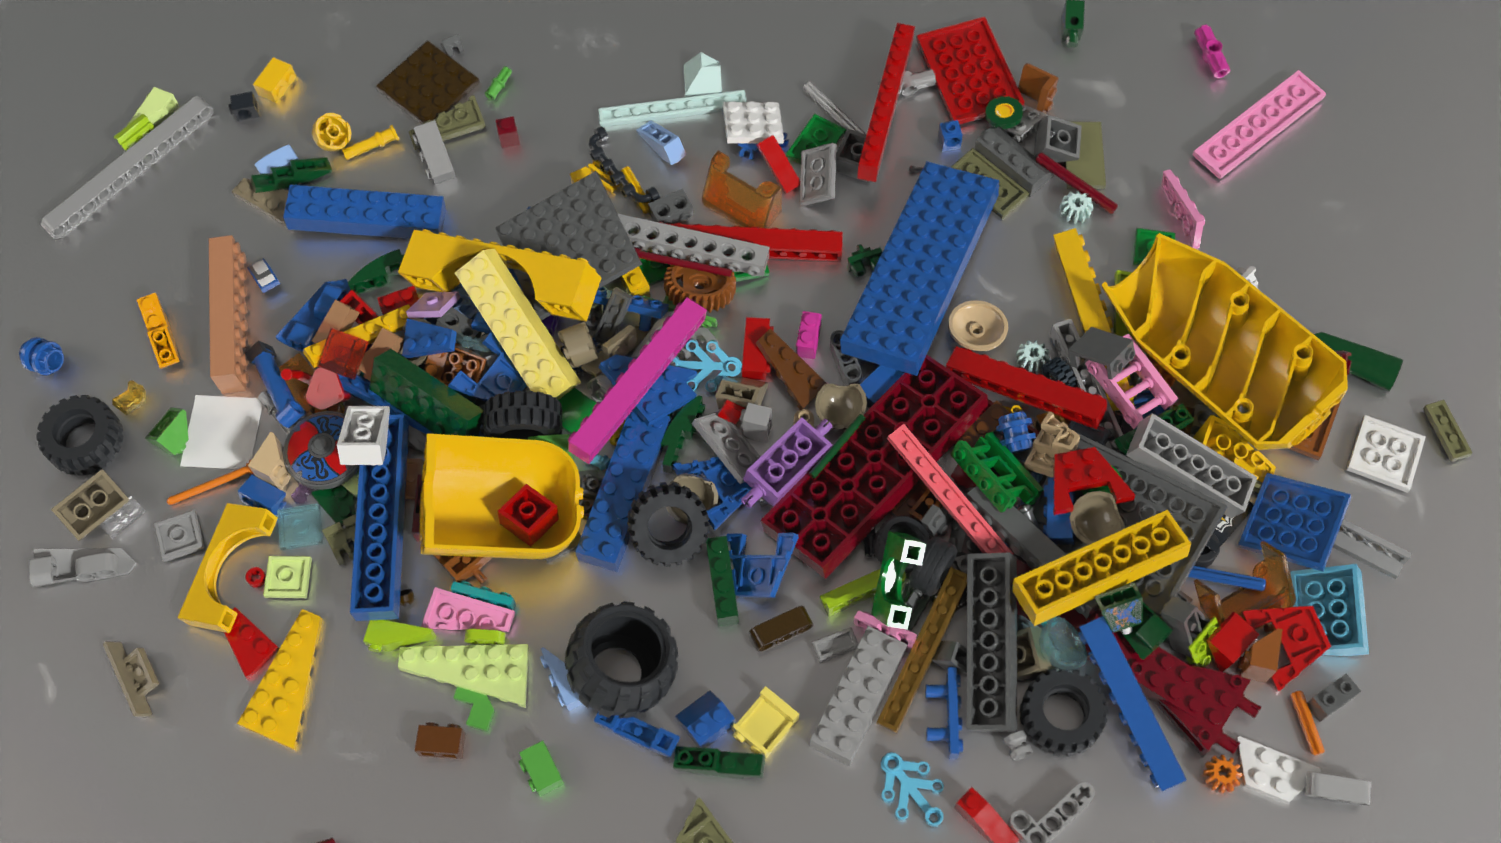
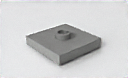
(179, 535)

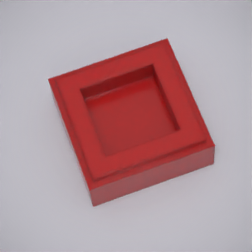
(730, 411)

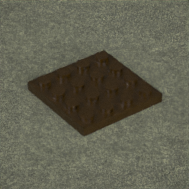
(427, 83)

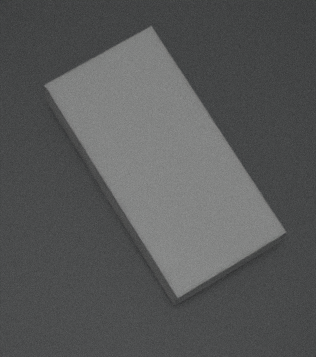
(835, 645)

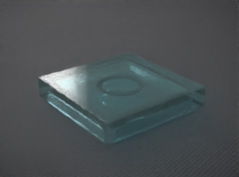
(300, 526)

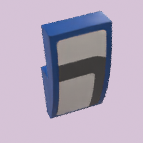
(263, 275)

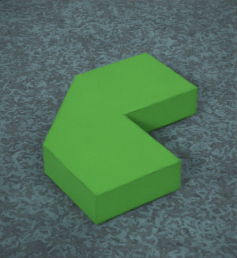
(481, 711)

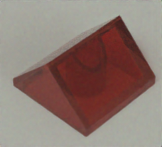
(342, 353)

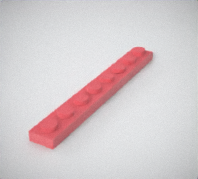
(946, 491)

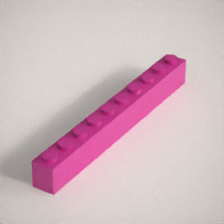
(636, 381)

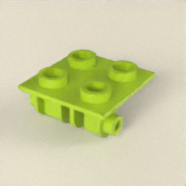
(1199, 648)

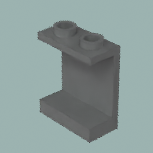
(1104, 349)

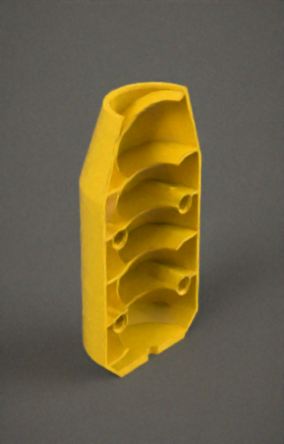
(1230, 344)

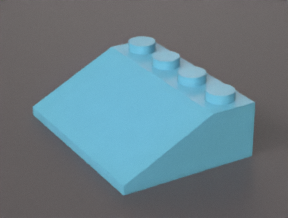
(1338, 604)

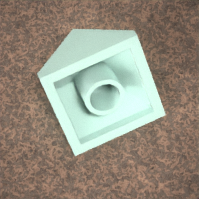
(702, 76)

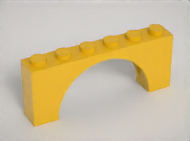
(235, 526)

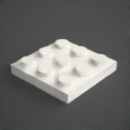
(752, 122)
(1386, 453)

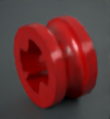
(254, 572)

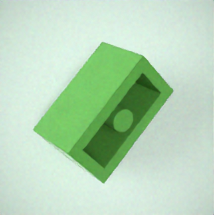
(540, 768)

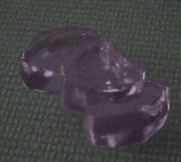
(300, 494)

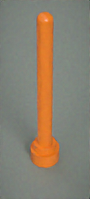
(210, 484)

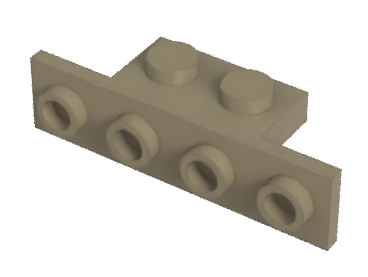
(619, 344)
(134, 676)

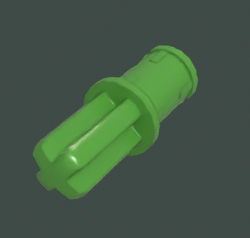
(498, 83)

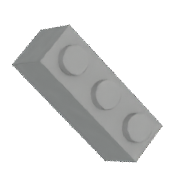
(433, 152)

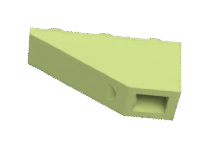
(157, 107)

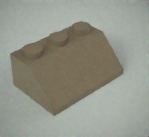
(90, 504)

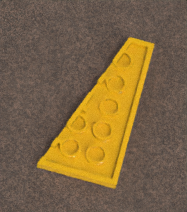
(283, 691)

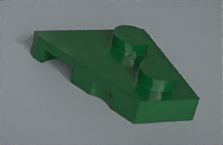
(336, 502)

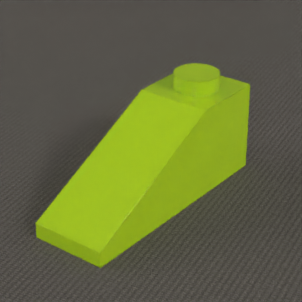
(392, 635)

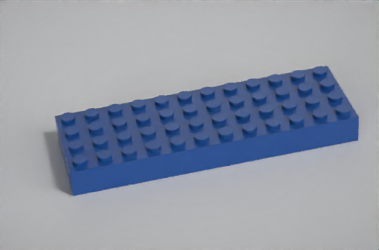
(920, 268)

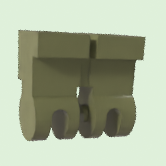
(340, 538)

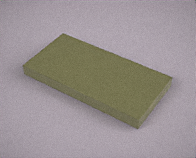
(1090, 164)
(1010, 192)

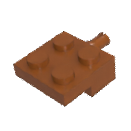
(463, 567)

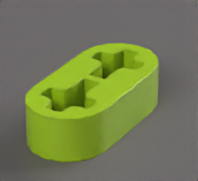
(484, 637)

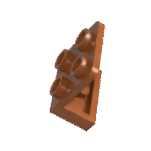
(1038, 86)

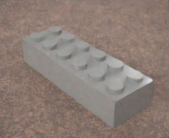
(1191, 463)
(858, 696)

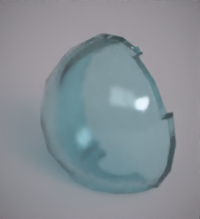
(1062, 645)

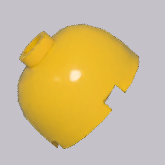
(331, 132)

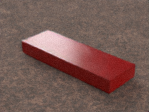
(778, 164)

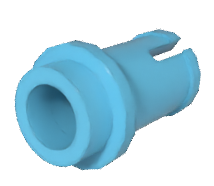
(601, 462)

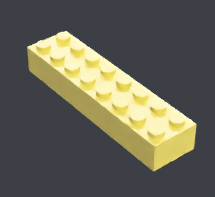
(516, 325)

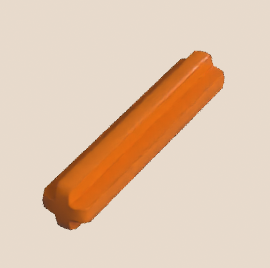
(1307, 723)

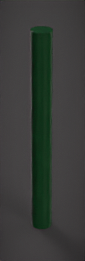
(837, 446)

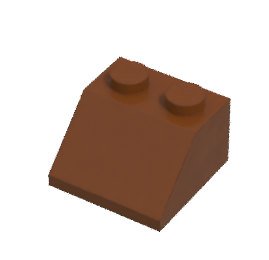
(1262, 658)

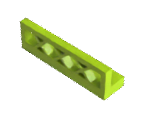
(851, 593)

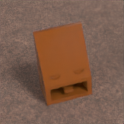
(447, 365)

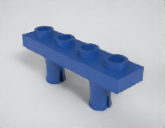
(640, 305)
(954, 702)

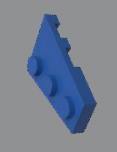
(427, 339)

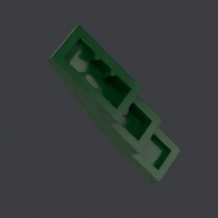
(296, 173)

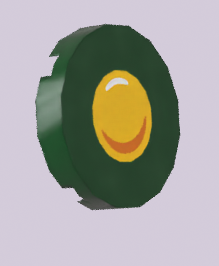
(1004, 112)

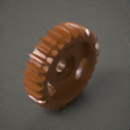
(716, 293)

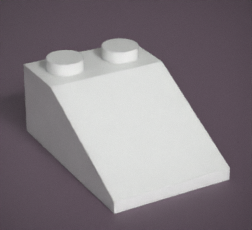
(364, 435)

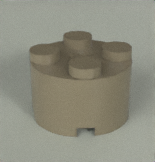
(578, 344)

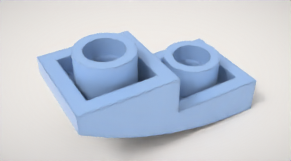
(278, 158)

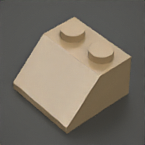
(269, 463)

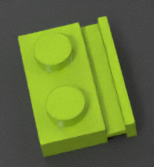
(134, 132)

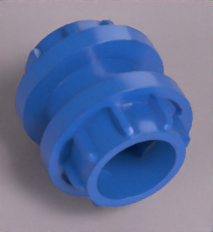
(41, 356)
(1016, 432)

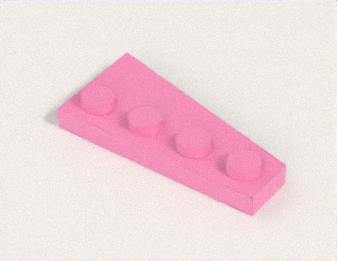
(460, 612)

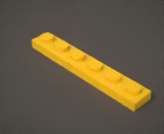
(367, 331)

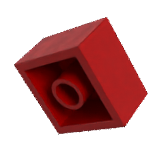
(528, 515)

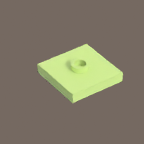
(287, 577)

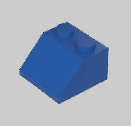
(706, 719)

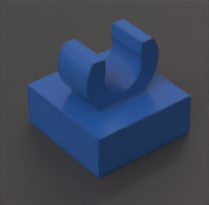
(751, 147)

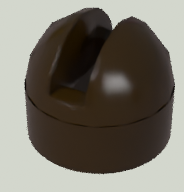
(406, 596)

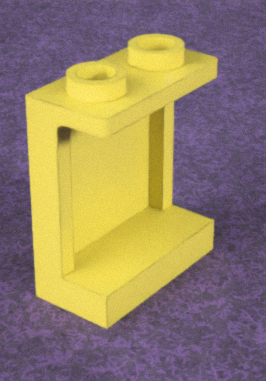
(765, 723)

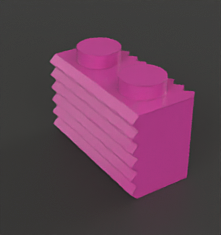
(808, 334)

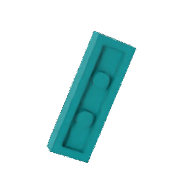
(484, 594)

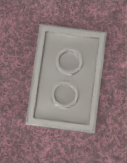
(818, 174)

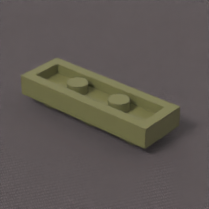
(1447, 430)

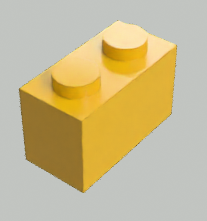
(274, 80)

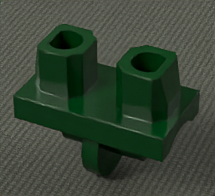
(862, 258)

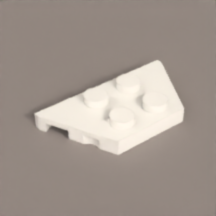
(1272, 771)

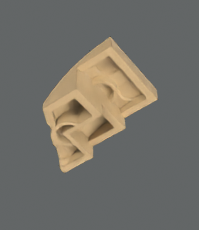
(1051, 440)

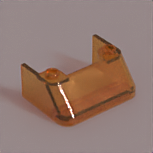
(1277, 592)

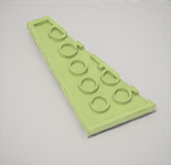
(485, 669)

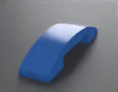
(640, 733)

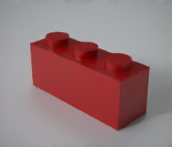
(754, 363)

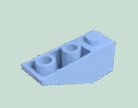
(559, 679)

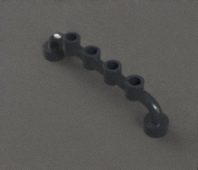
(617, 176)

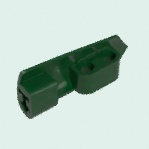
(1366, 362)
(1148, 634)

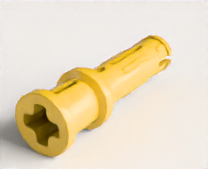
(379, 139)

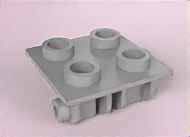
(1028, 124)

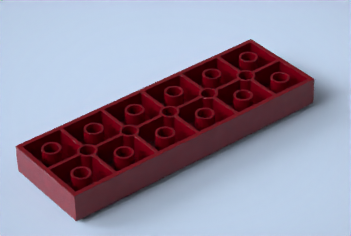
(868, 472)

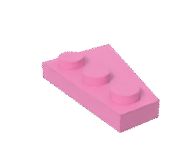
(865, 619)

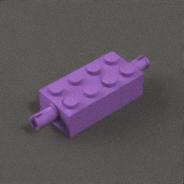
(786, 462)

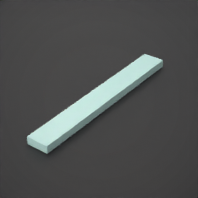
(667, 108)

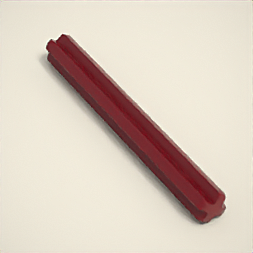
(1077, 183)

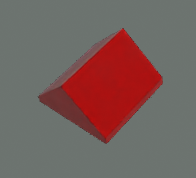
(1231, 640)

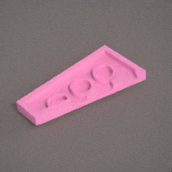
(1184, 208)

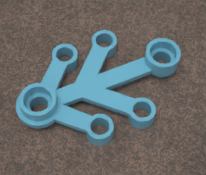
(708, 365)
(910, 786)

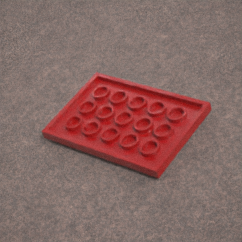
(967, 68)

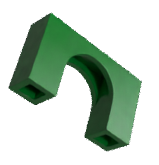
(888, 601)

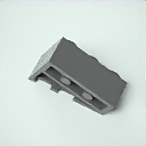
(1185, 621)

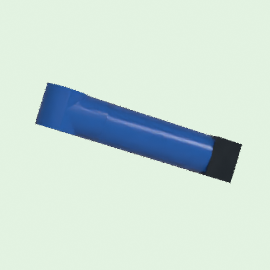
(287, 408)

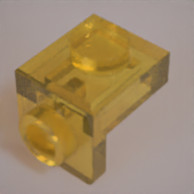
(130, 399)

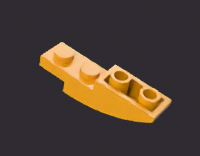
(158, 330)

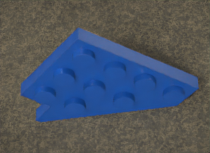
(664, 396)

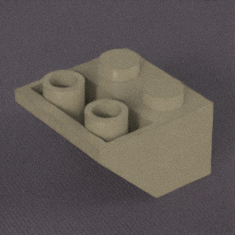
(741, 391)

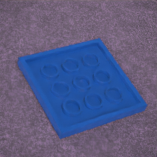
(1295, 520)

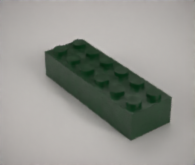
(423, 396)

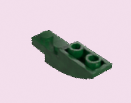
(377, 272)
(1177, 417)
(680, 430)
(719, 763)

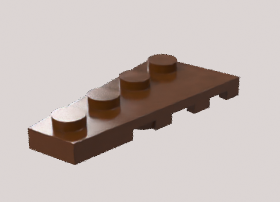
(796, 374)

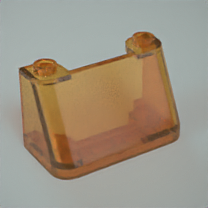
(739, 200)

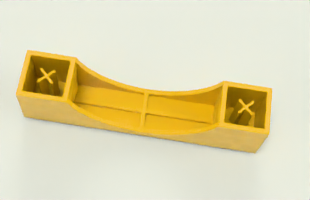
(560, 283)

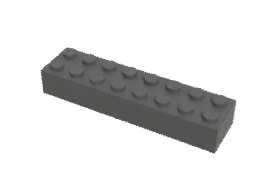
(991, 643)

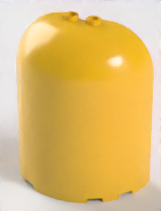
(475, 477)

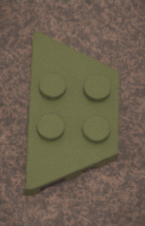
(702, 827)

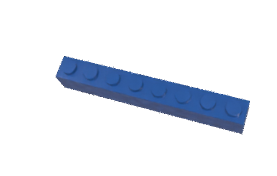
(1133, 704)

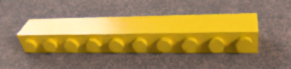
(1084, 290)

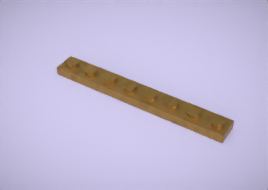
(923, 650)

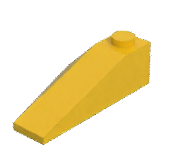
(1227, 442)

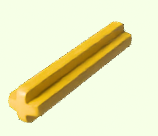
(630, 177)

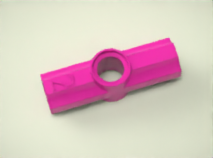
(1212, 51)

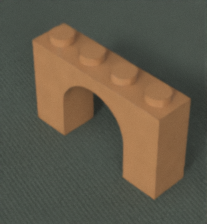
(342, 318)

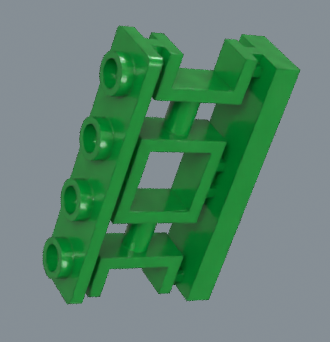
(1013, 479)

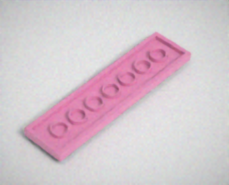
(1259, 124)

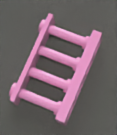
(1150, 380)

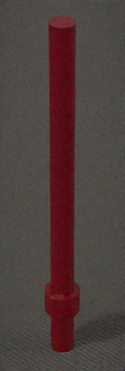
(683, 263)

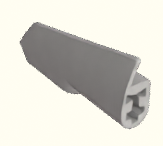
(81, 564)

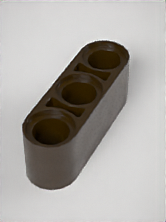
(781, 628)

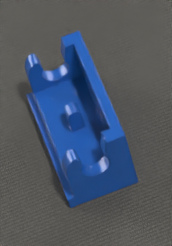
(261, 495)

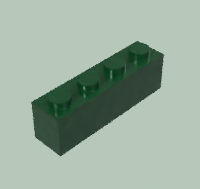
(722, 581)

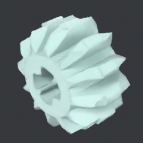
(1076, 207)
(1025, 354)

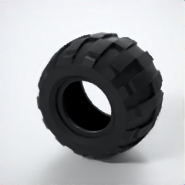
(632, 630)

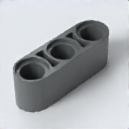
(845, 367)

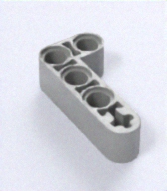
(1056, 814)

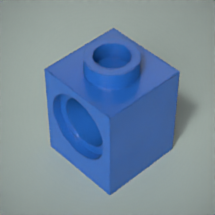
(950, 135)

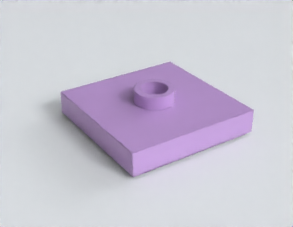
(433, 305)

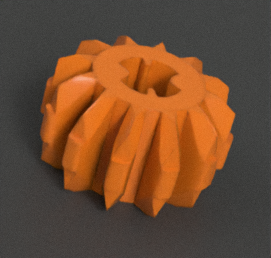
(1222, 782)

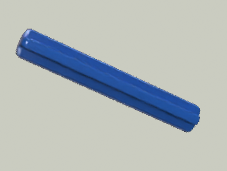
(1228, 578)

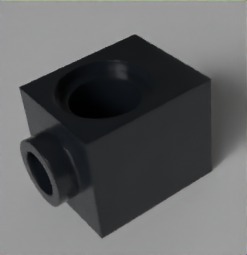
(244, 106)

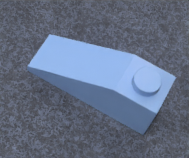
(663, 142)

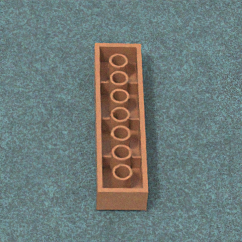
(227, 315)

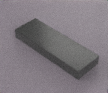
(613, 315)

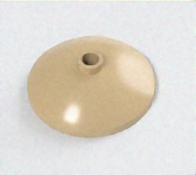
(978, 318)

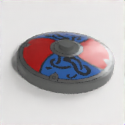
(313, 453)

